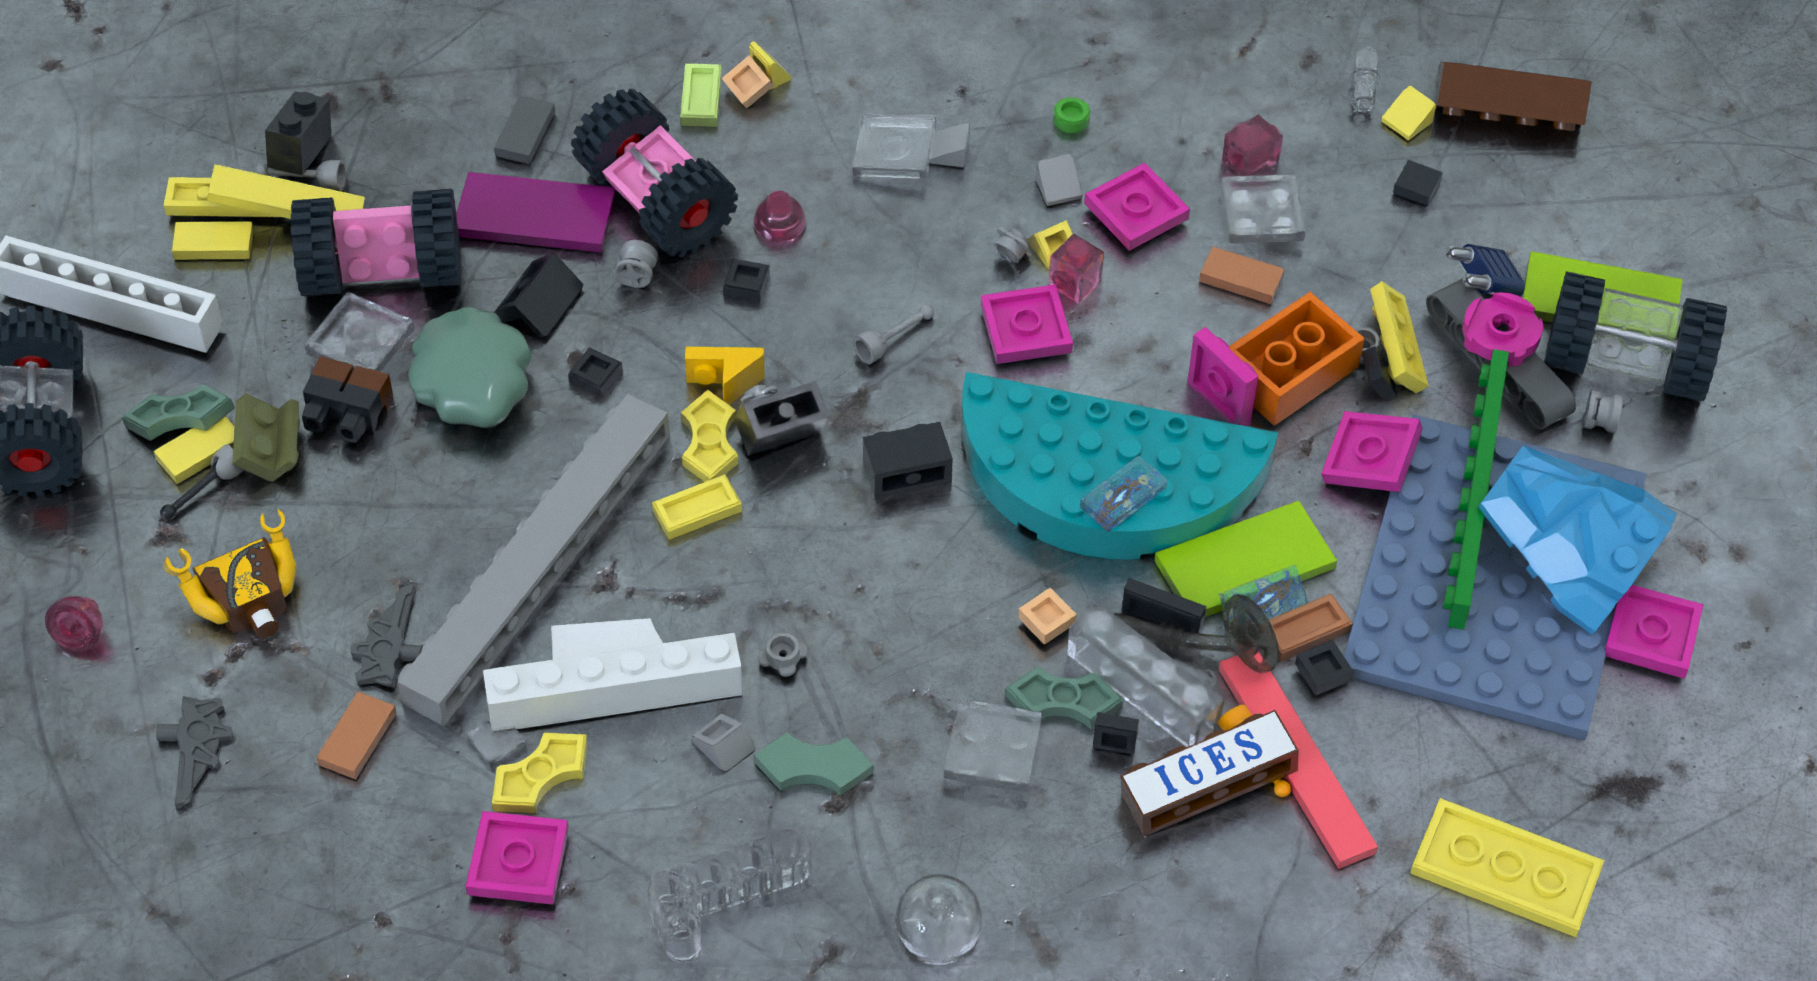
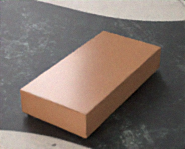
(1241, 275)
(1309, 626)
(356, 735)

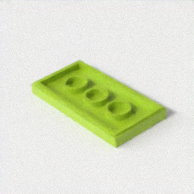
(1547, 272)
(1244, 553)

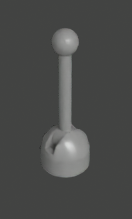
(329, 174)
(873, 344)

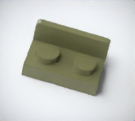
(265, 437)

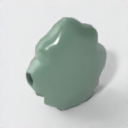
(469, 367)

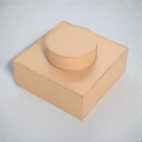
(748, 81)
(1047, 616)

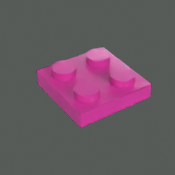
(1137, 206)
(1026, 324)
(1222, 378)
(1372, 451)
(1654, 631)
(517, 857)

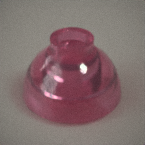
(779, 217)
(74, 623)

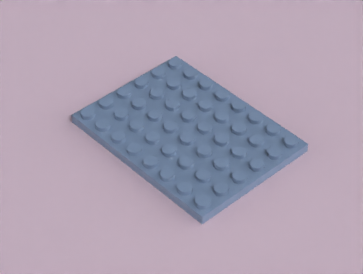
(1516, 648)

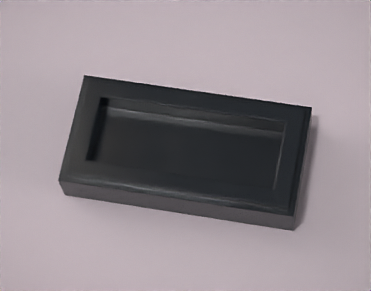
(1159, 605)

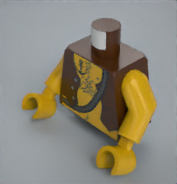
(243, 585)

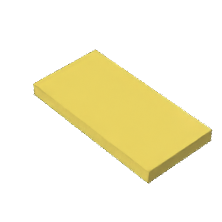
(1507, 867)

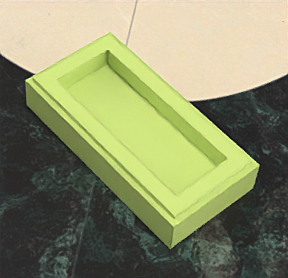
(701, 95)

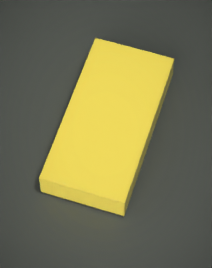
(212, 240)
(194, 449)
(697, 507)

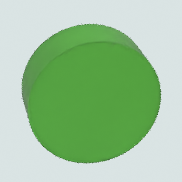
(1071, 115)

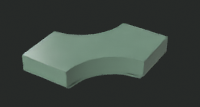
(190, 410)
(1065, 697)
(832, 765)

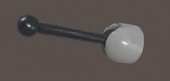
(221, 467)

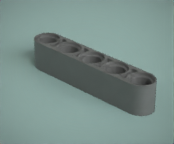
(1530, 386)

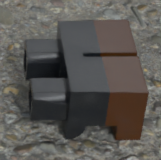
(345, 397)

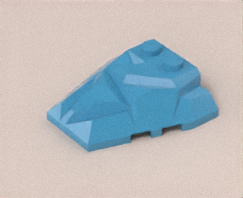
(1576, 531)

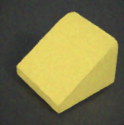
(769, 65)
(1410, 113)
(1049, 240)

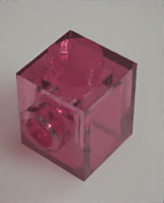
(1252, 146)
(1076, 268)

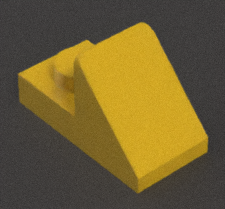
(732, 366)

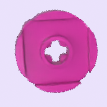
(1503, 308)

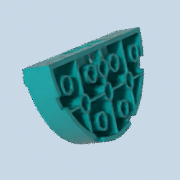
(1050, 447)

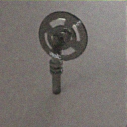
(1240, 637)

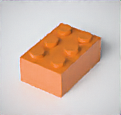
(1298, 356)

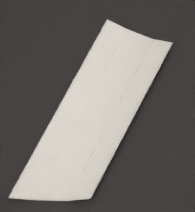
(600, 637)

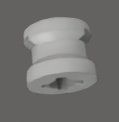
(636, 263)
(1607, 411)

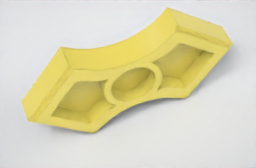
(709, 450)
(524, 783)

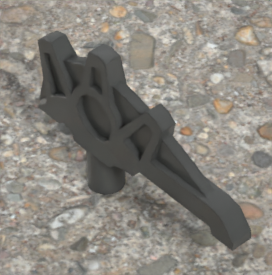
(384, 645)
(198, 740)

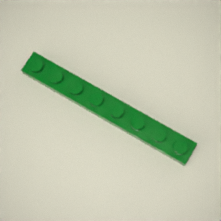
(1478, 471)

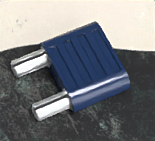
(1488, 269)

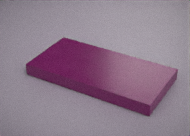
(535, 212)

